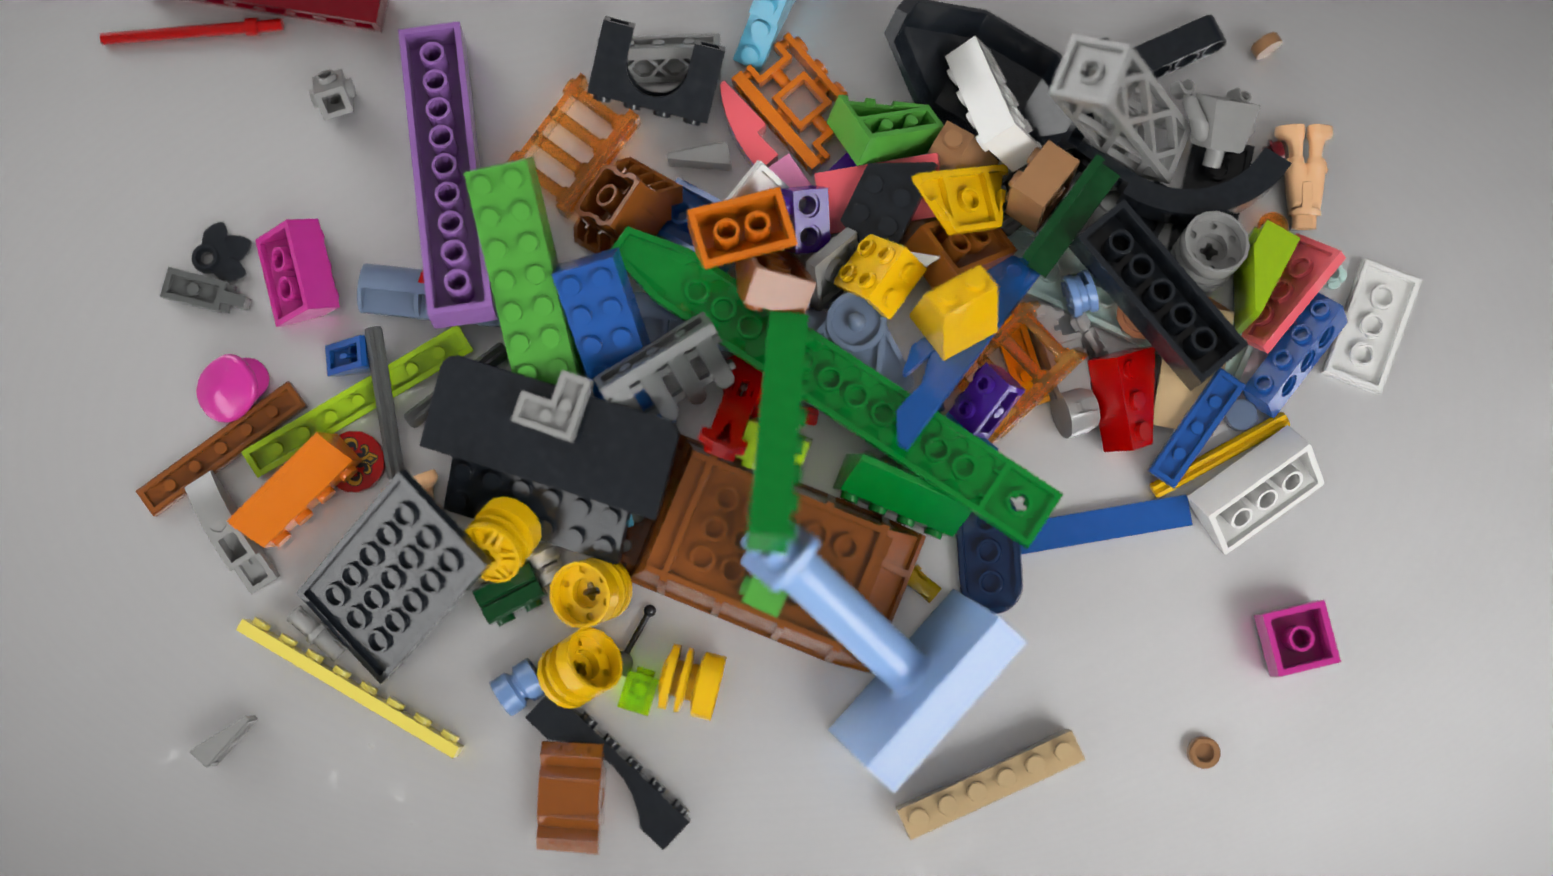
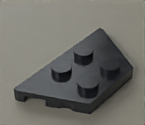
(885, 200)

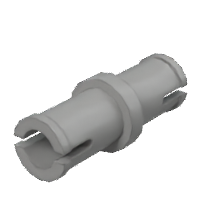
(316, 633)

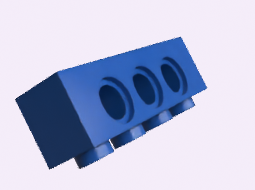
(1295, 355)

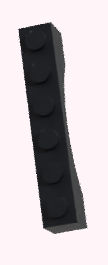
(657, 814)

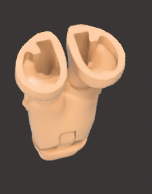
(1304, 180)

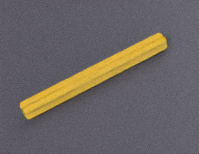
(1225, 452)

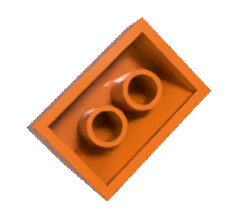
(740, 228)

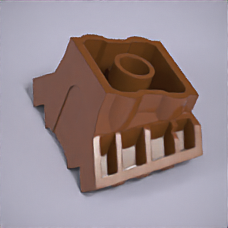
(624, 197)
(571, 797)

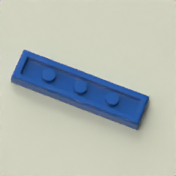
(1196, 427)

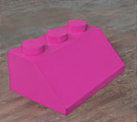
(297, 271)

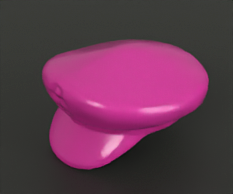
(231, 387)

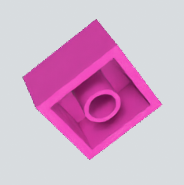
(1297, 638)

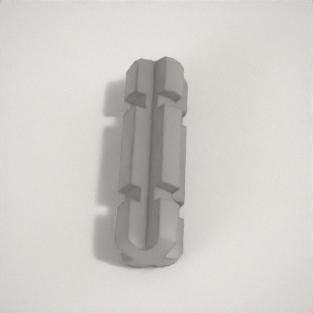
(1090, 338)

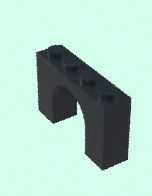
(613, 79)

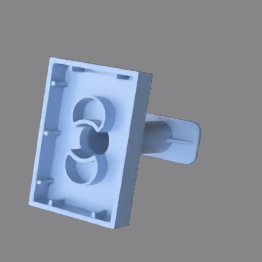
(918, 681)

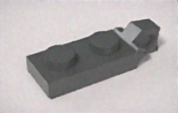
(202, 291)

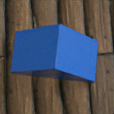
(348, 357)

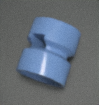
(518, 687)

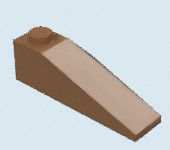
(956, 151)

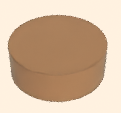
(1266, 45)
(1203, 752)

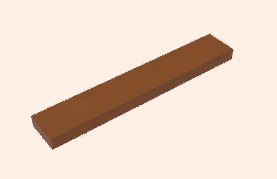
(222, 448)

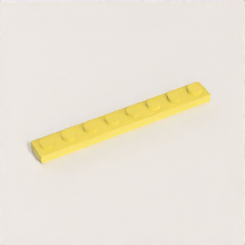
(340, 680)

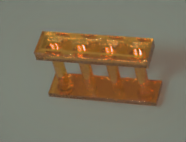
(604, 149)
(1043, 380)

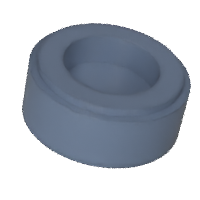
(1241, 415)

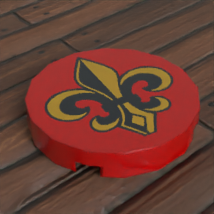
(372, 463)

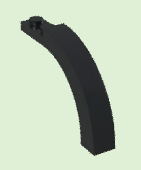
(1182, 205)

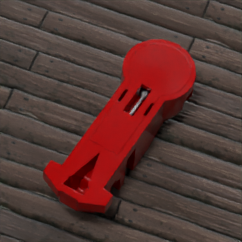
(733, 413)

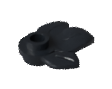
(226, 253)

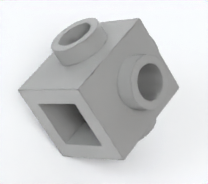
(332, 93)

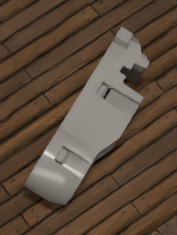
(1072, 401)

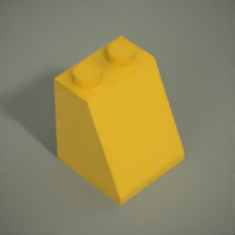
(958, 312)

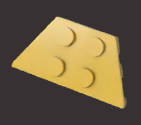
(965, 197)

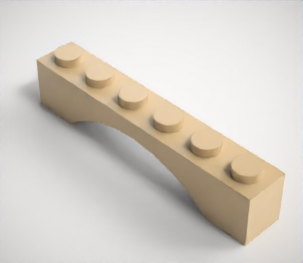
(990, 784)

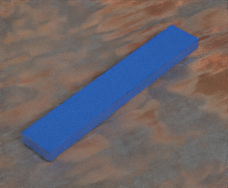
(1112, 523)

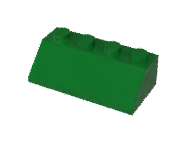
(899, 494)

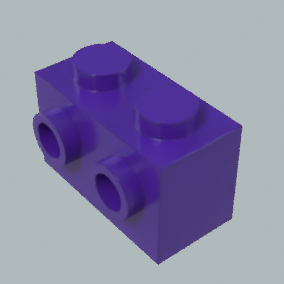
(986, 400)

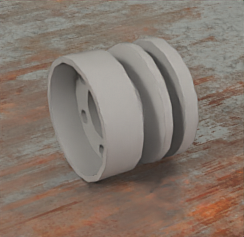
(1212, 249)

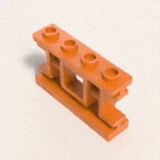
(781, 119)

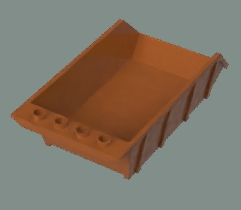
(697, 551)

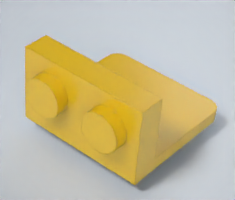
(881, 274)

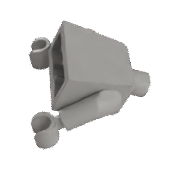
(1217, 121)

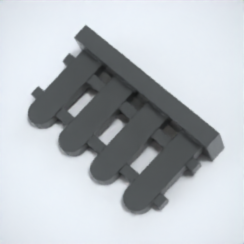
(662, 357)

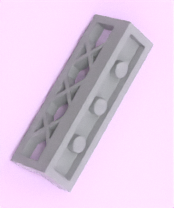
(664, 48)

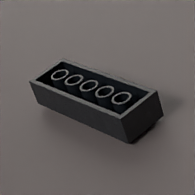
(1157, 295)

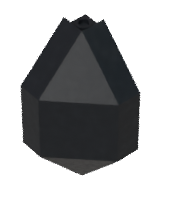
(929, 30)

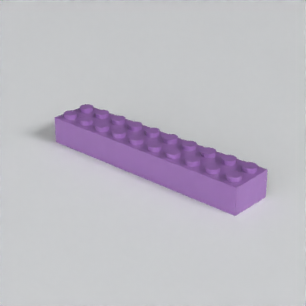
(441, 151)

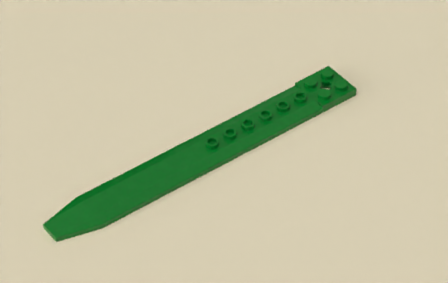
(846, 391)

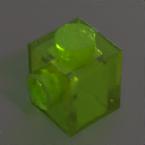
(639, 691)

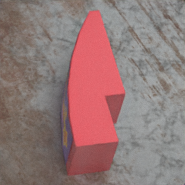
(746, 128)

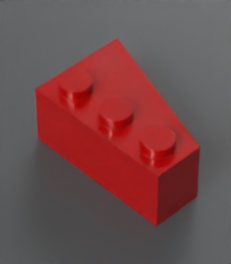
(1125, 397)

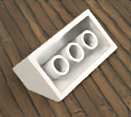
(1257, 489)

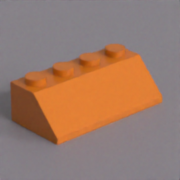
(296, 490)

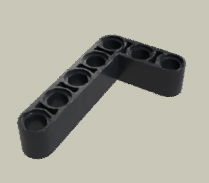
(1180, 46)

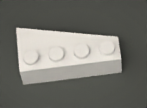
(990, 104)

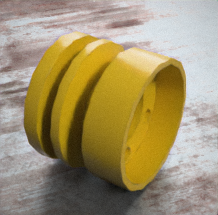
(506, 534)
(576, 594)
(579, 668)
(691, 682)

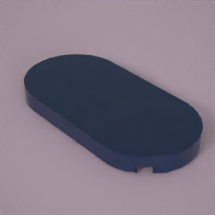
(989, 565)

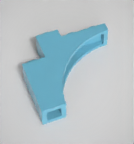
(762, 31)

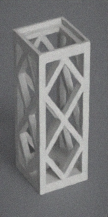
(1109, 97)

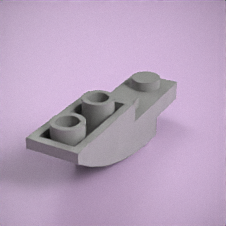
(238, 552)

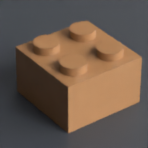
(1040, 185)

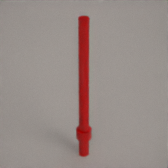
(250, 27)

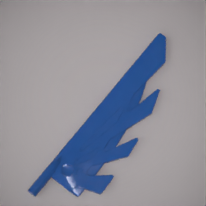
(942, 376)

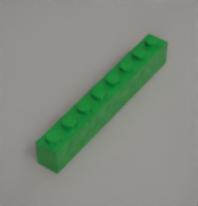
(777, 434)

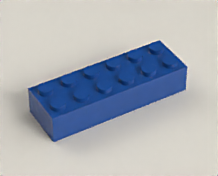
(602, 313)

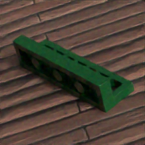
(1069, 217)

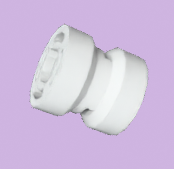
(544, 559)

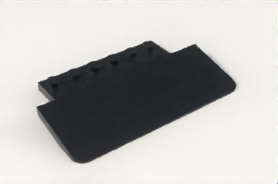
(575, 488)

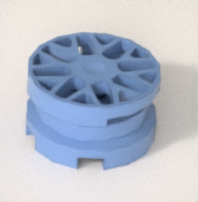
(1080, 293)

